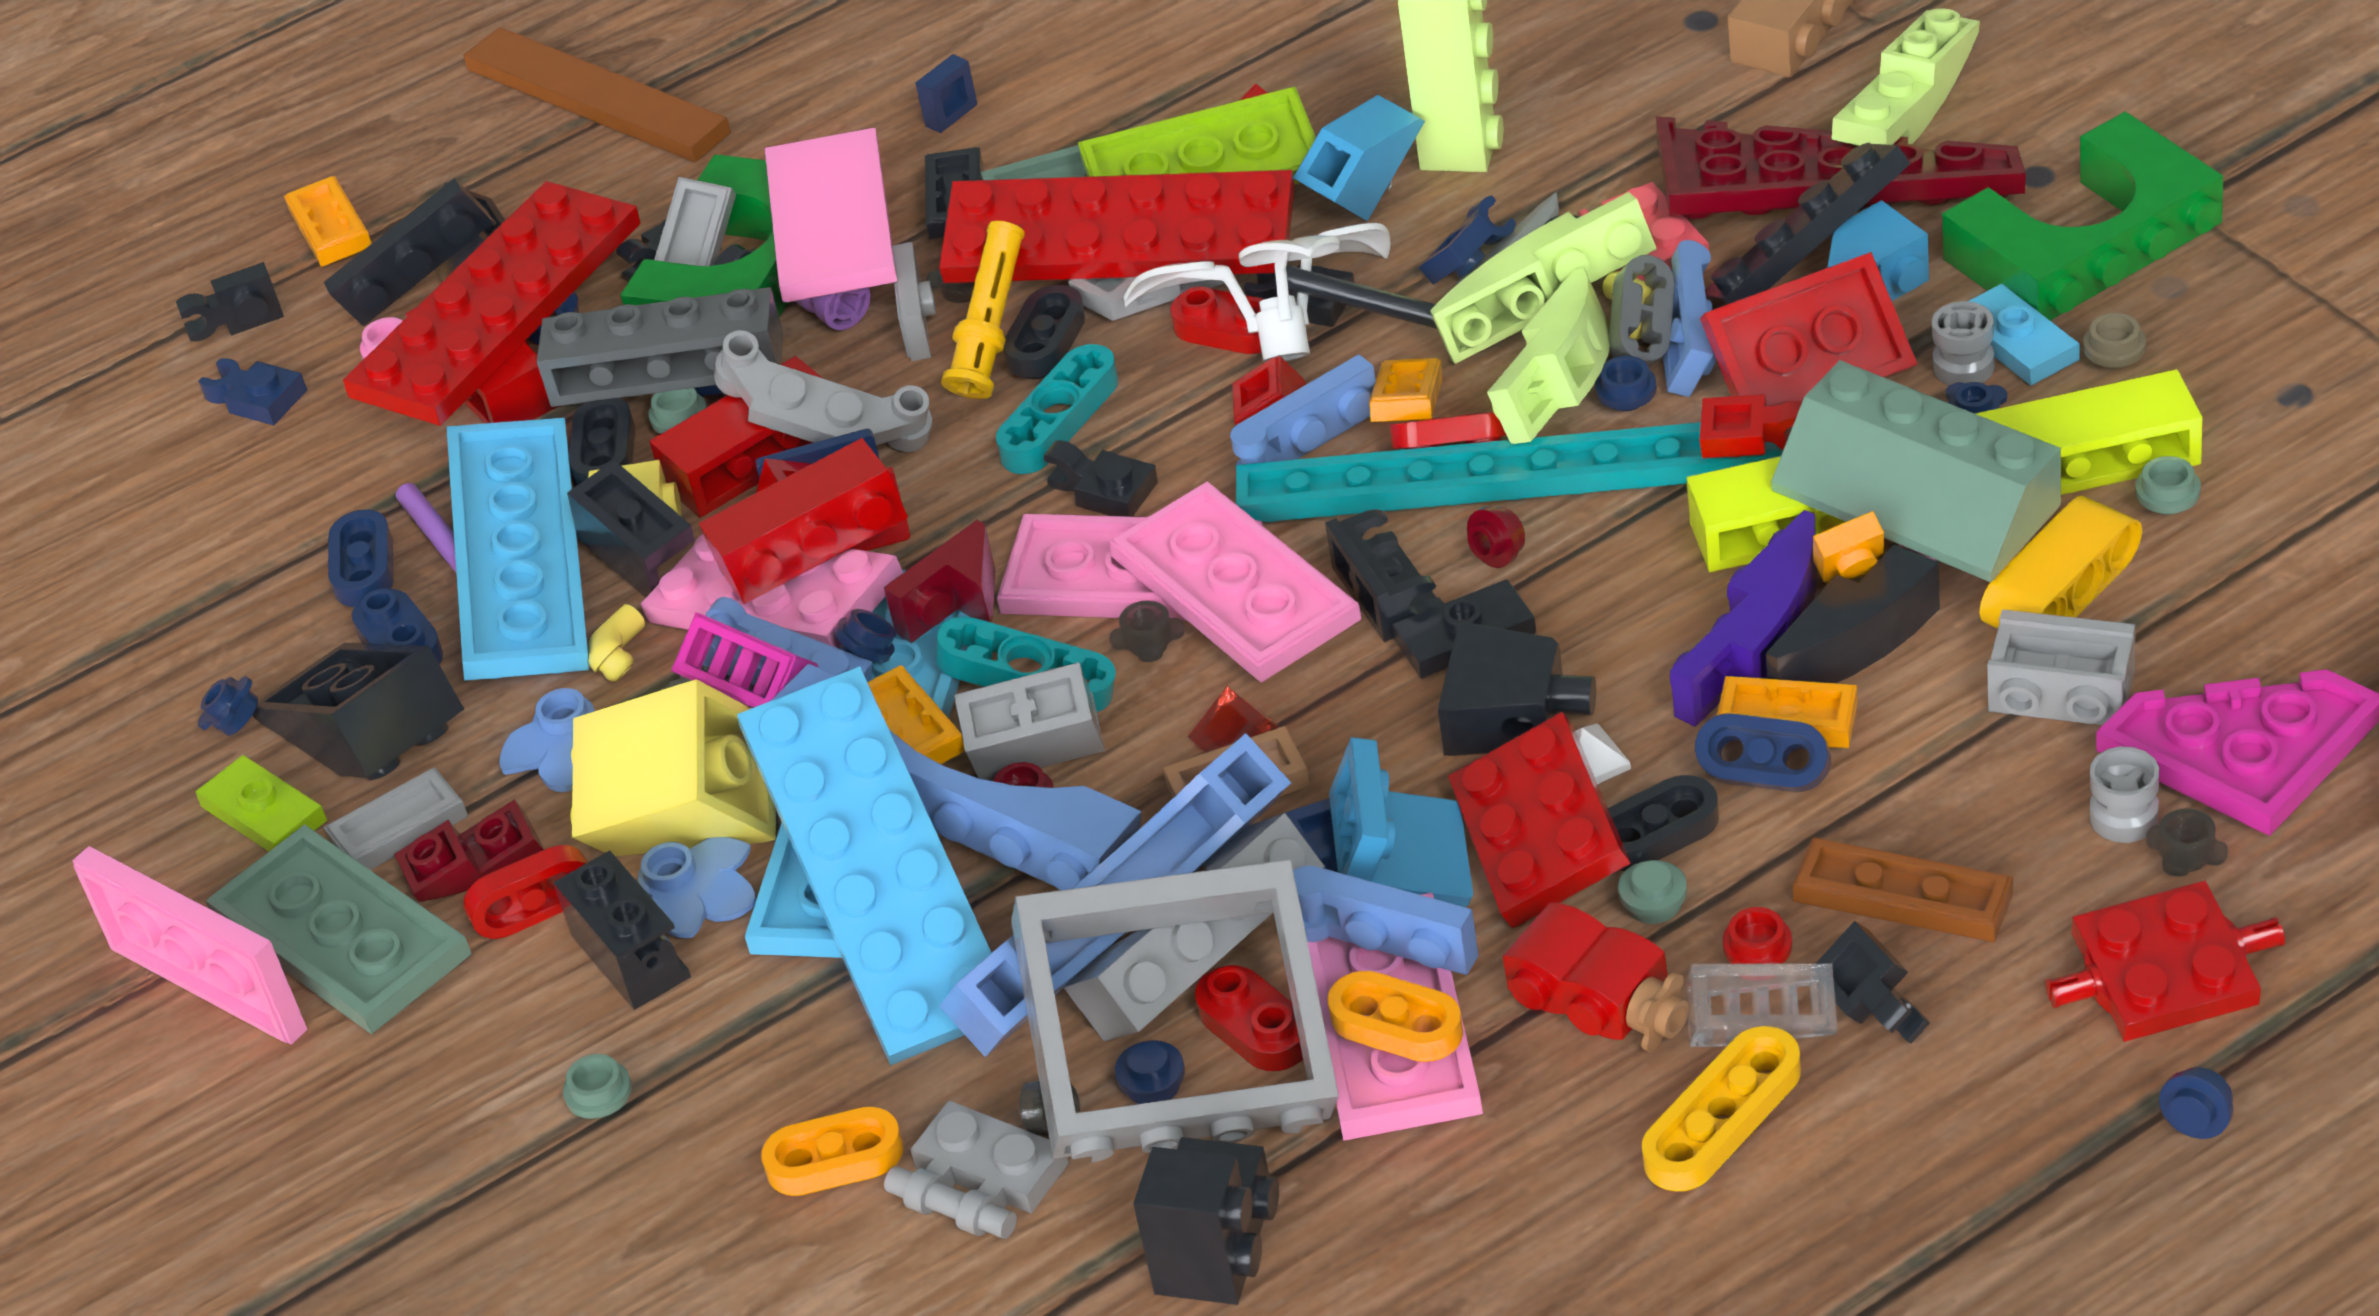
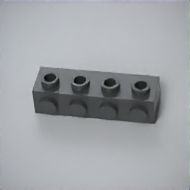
(650, 345)

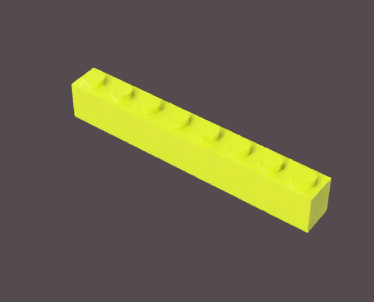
(2101, 433)

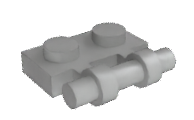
(982, 1154)

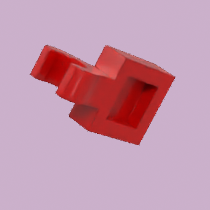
(1743, 425)

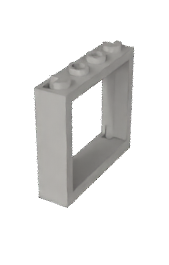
(1159, 904)

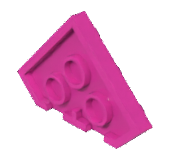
(2247, 744)

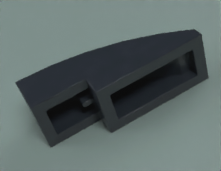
(1858, 622)

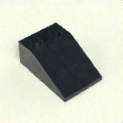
(363, 707)

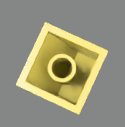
(667, 773)

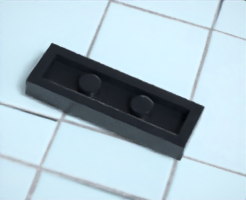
(408, 252)

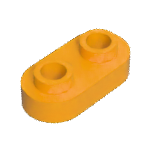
(1404, 1016)
(832, 1151)

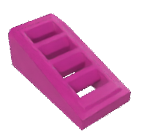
(776, 672)

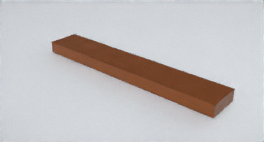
(598, 94)

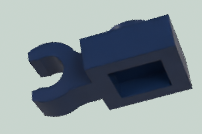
(1461, 248)

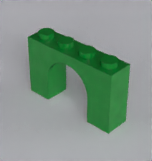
(2154, 182)
(749, 218)

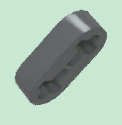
(1629, 311)

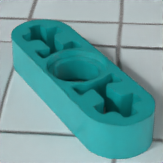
(1080, 379)
(984, 638)

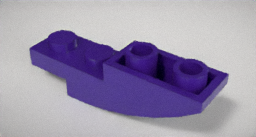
(1762, 605)

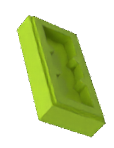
(258, 803)

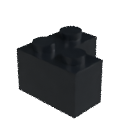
(1204, 1217)

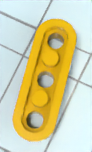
(1726, 1087)

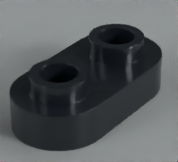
(1044, 331)
(599, 435)
(1665, 817)

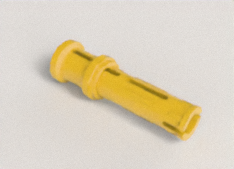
(980, 333)

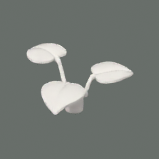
(1281, 319)

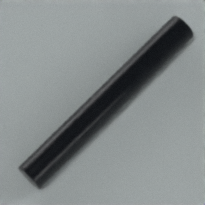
(1360, 296)

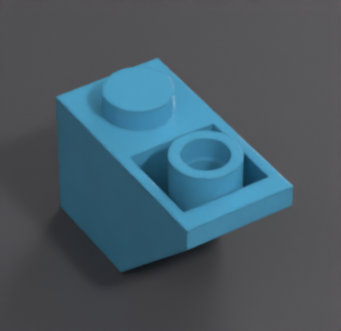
(1359, 154)
(1895, 243)

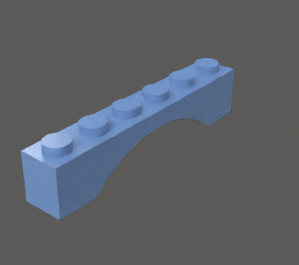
(1035, 829)
(1175, 841)

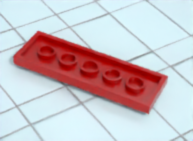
(1118, 222)
(491, 303)

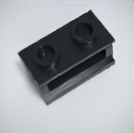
(621, 929)

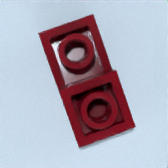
(452, 862)

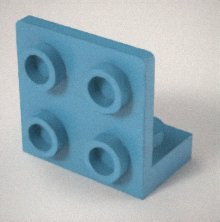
(1394, 835)

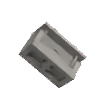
(2060, 667)
(1029, 720)

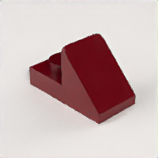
(948, 579)

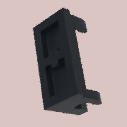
(1378, 572)

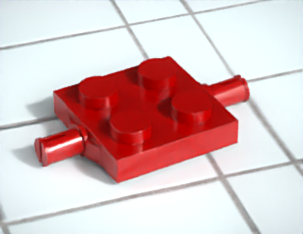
(2165, 961)

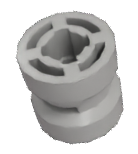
(1963, 343)
(2124, 794)

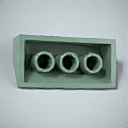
(1923, 467)

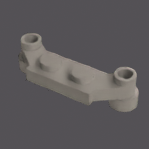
(815, 406)

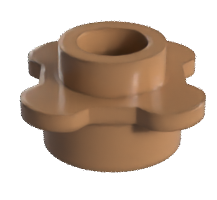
(1658, 1010)

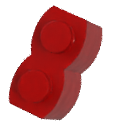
(1581, 969)

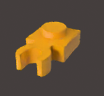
(1849, 548)

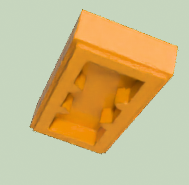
(328, 220)
(1406, 390)
(1822, 705)
(915, 716)

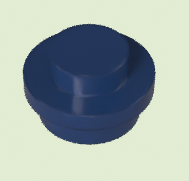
(1625, 383)
(866, 636)
(1150, 1071)
(2197, 1102)

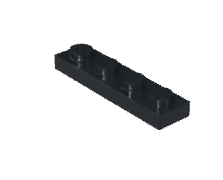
(1820, 213)

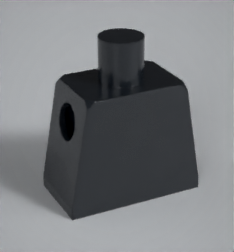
(1503, 687)

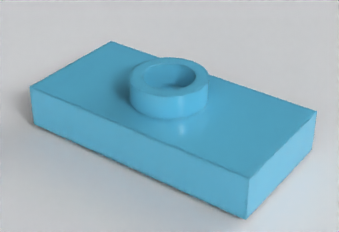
(2026, 338)

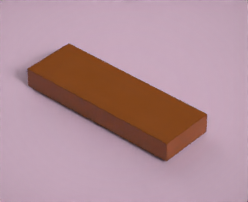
(1903, 889)

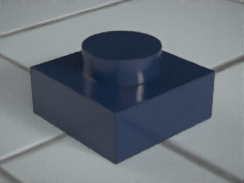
(946, 93)

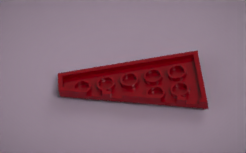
(1776, 164)

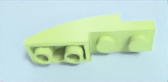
(1912, 81)
(1521, 278)
(1558, 365)

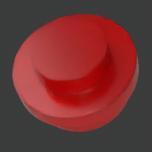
(1757, 937)

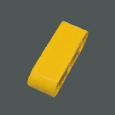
(2065, 563)

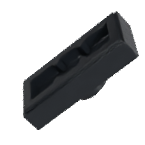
(940, 172)
(1430, 635)

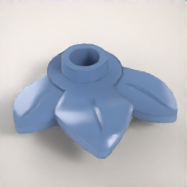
(547, 740)
(698, 882)

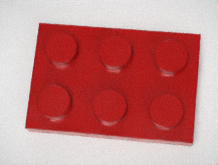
(1799, 330)
(1538, 820)

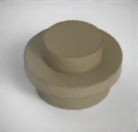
(2114, 341)

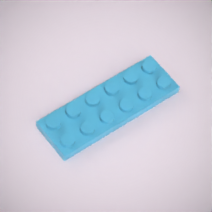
(516, 550)
(868, 856)

